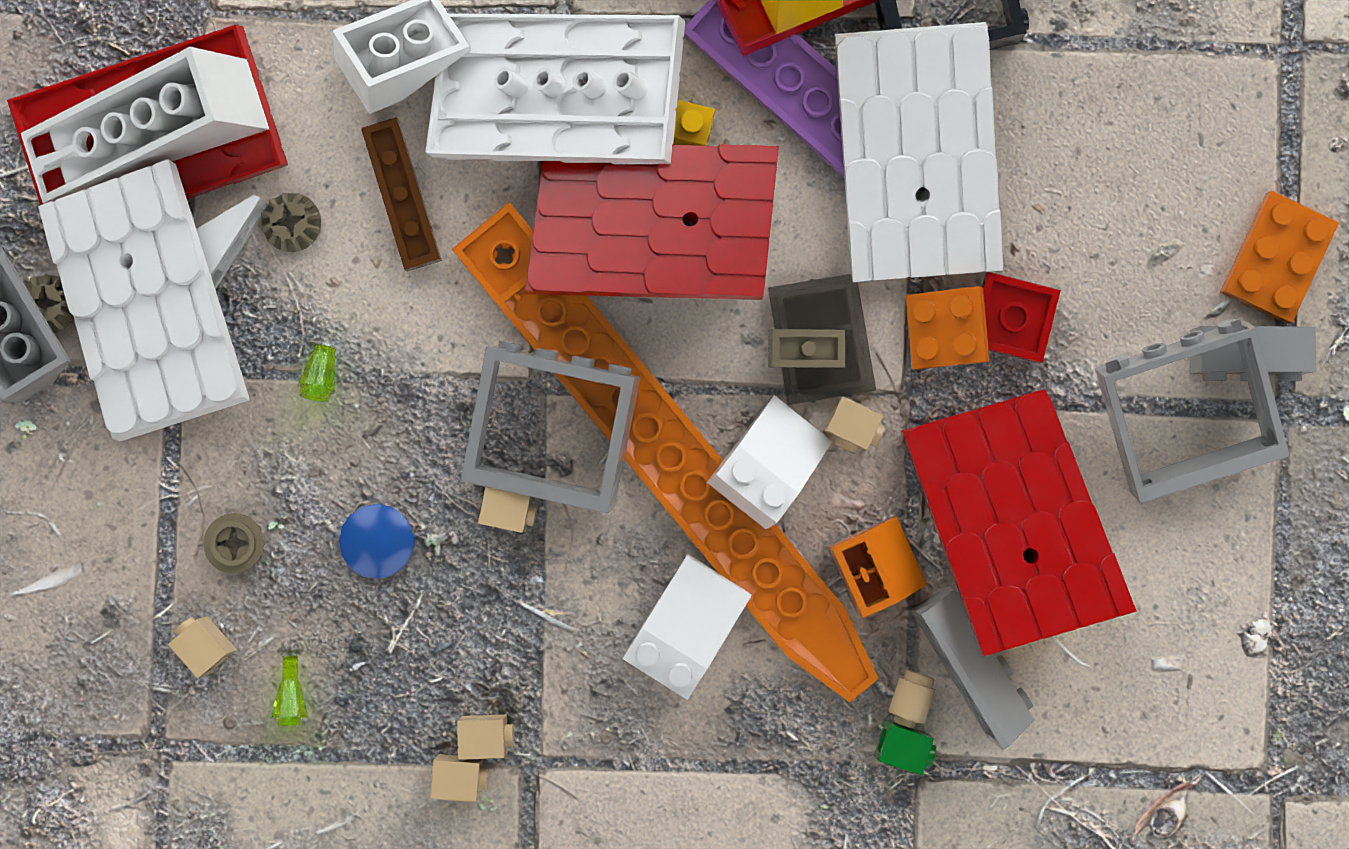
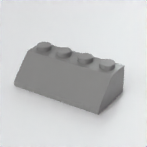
(28, 347)
(980, 679)

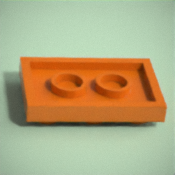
(1279, 257)

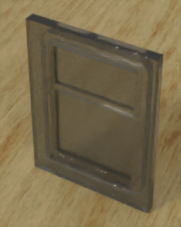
(825, 305)

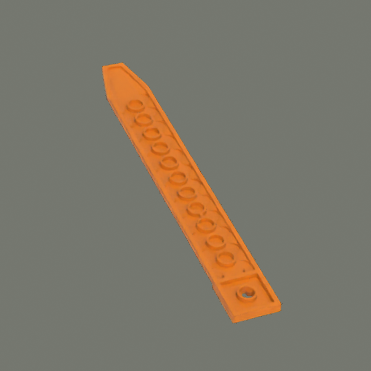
(675, 464)

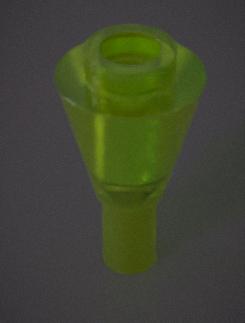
(289, 701)

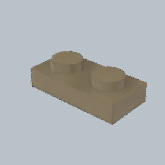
(806, 348)

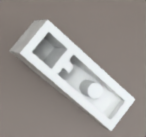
(227, 233)

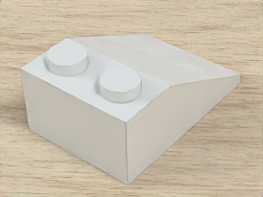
(397, 51)
(770, 463)
(687, 627)

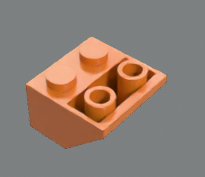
(877, 567)

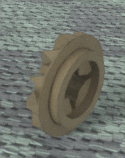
(304, 231)
(57, 316)
(222, 556)

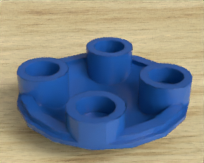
(376, 541)

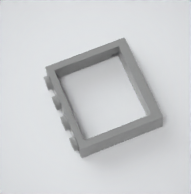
(1215, 464)
(539, 487)

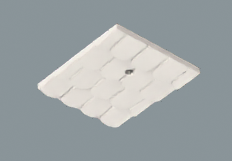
(560, 89)
(914, 119)
(143, 301)

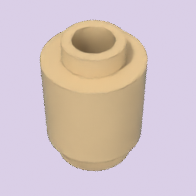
(912, 698)

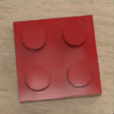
(1018, 316)

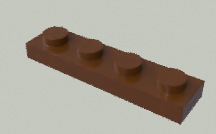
(401, 194)

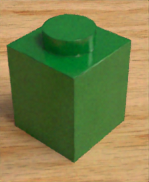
(905, 748)

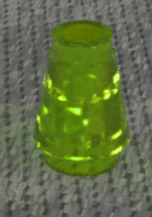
(319, 374)

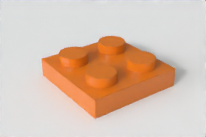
(947, 328)

